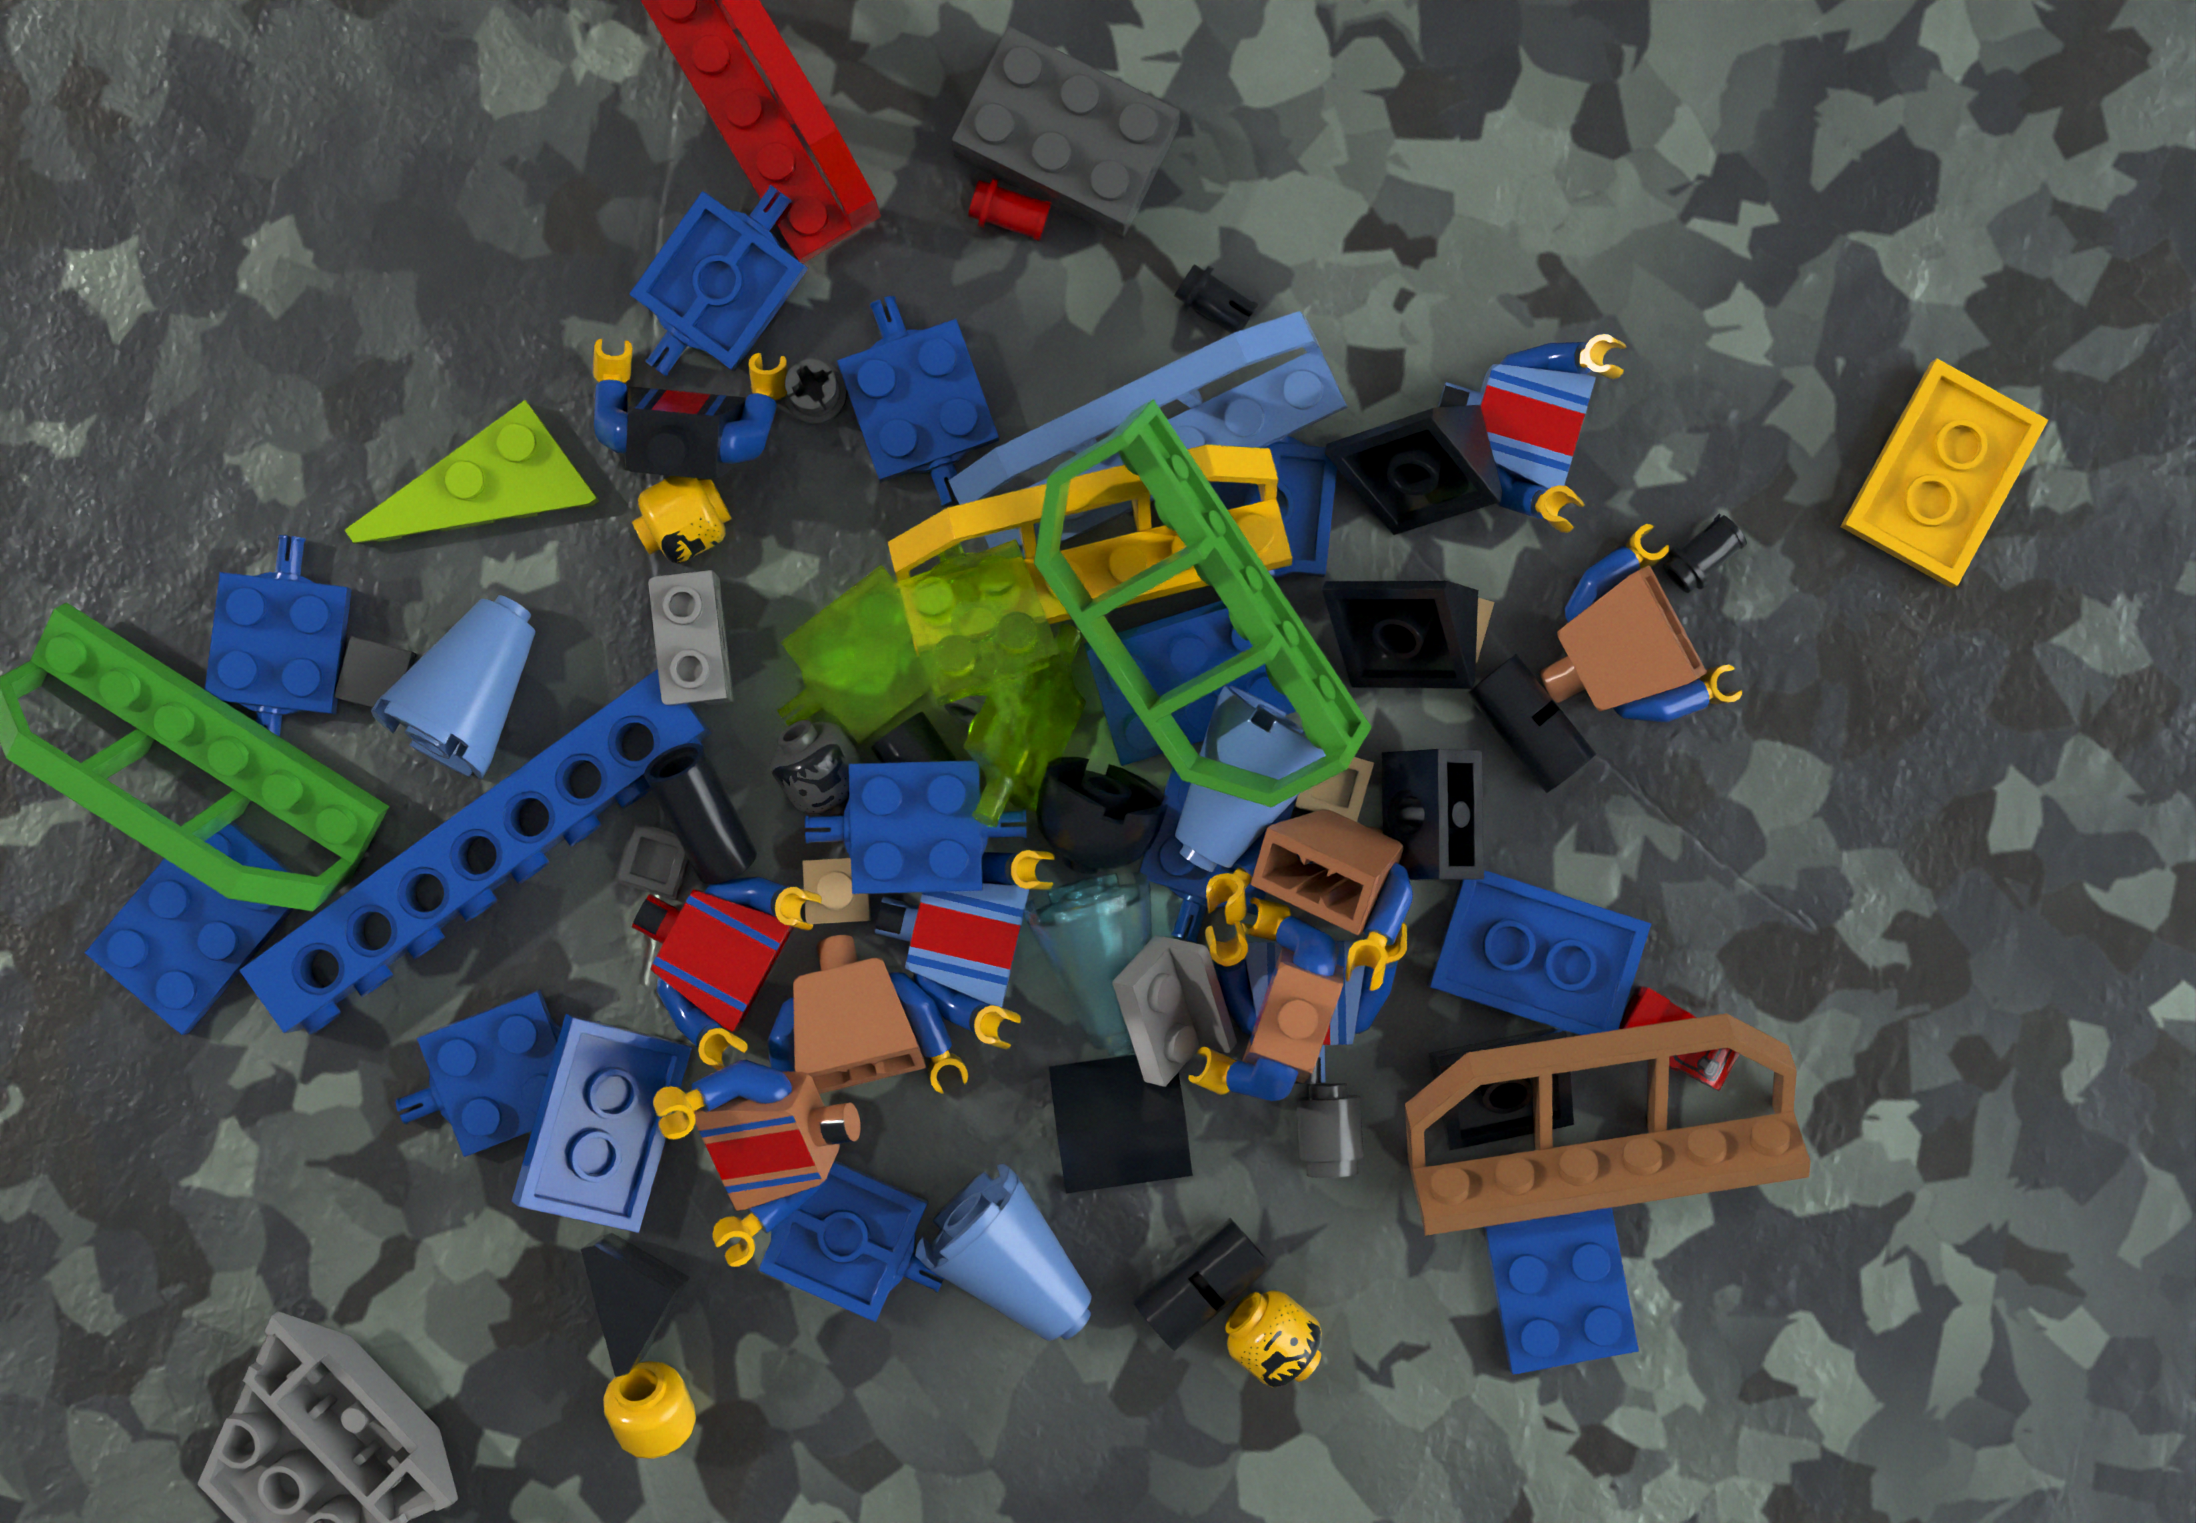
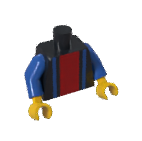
(680, 429)

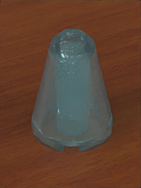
(1088, 940)

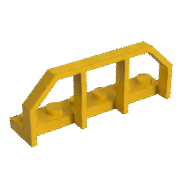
(1112, 560)

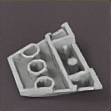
(325, 1438)

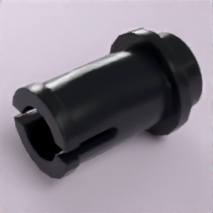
(1215, 299)
(1704, 554)

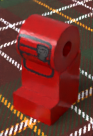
(1651, 1008)

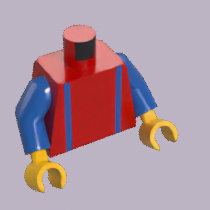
(719, 954)

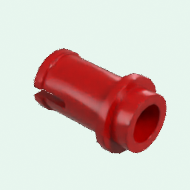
(1008, 209)

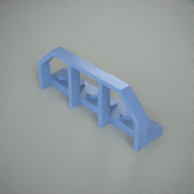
(1242, 417)

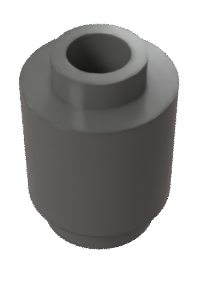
(1330, 1131)

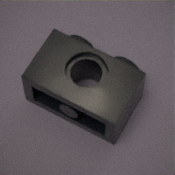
(1435, 812)

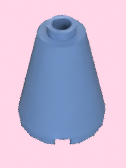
(463, 687)
(1254, 738)
(1008, 1256)

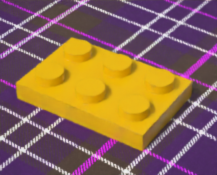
(1944, 473)

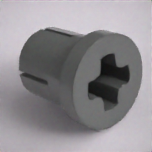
(804, 407)

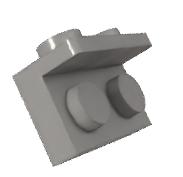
(690, 638)
(1172, 1006)

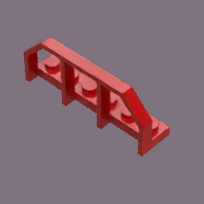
(757, 127)

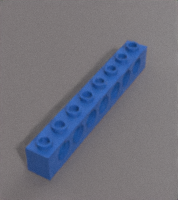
(284, 972)

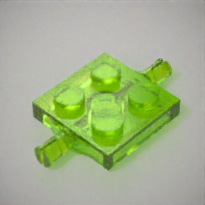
(978, 626)
(857, 659)
(1019, 755)

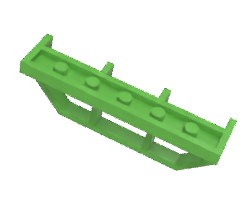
(1254, 603)
(204, 733)

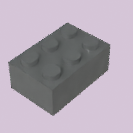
(1065, 132)

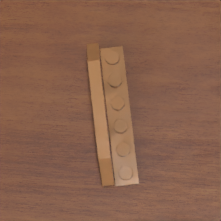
(1609, 1170)

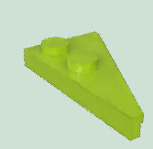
(494, 476)

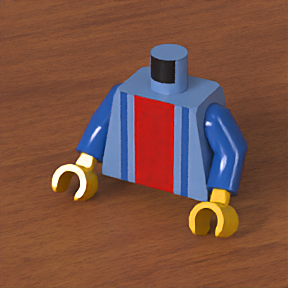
(1534, 419)
(968, 941)
(1247, 968)

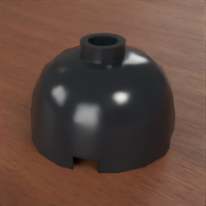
(1097, 817)

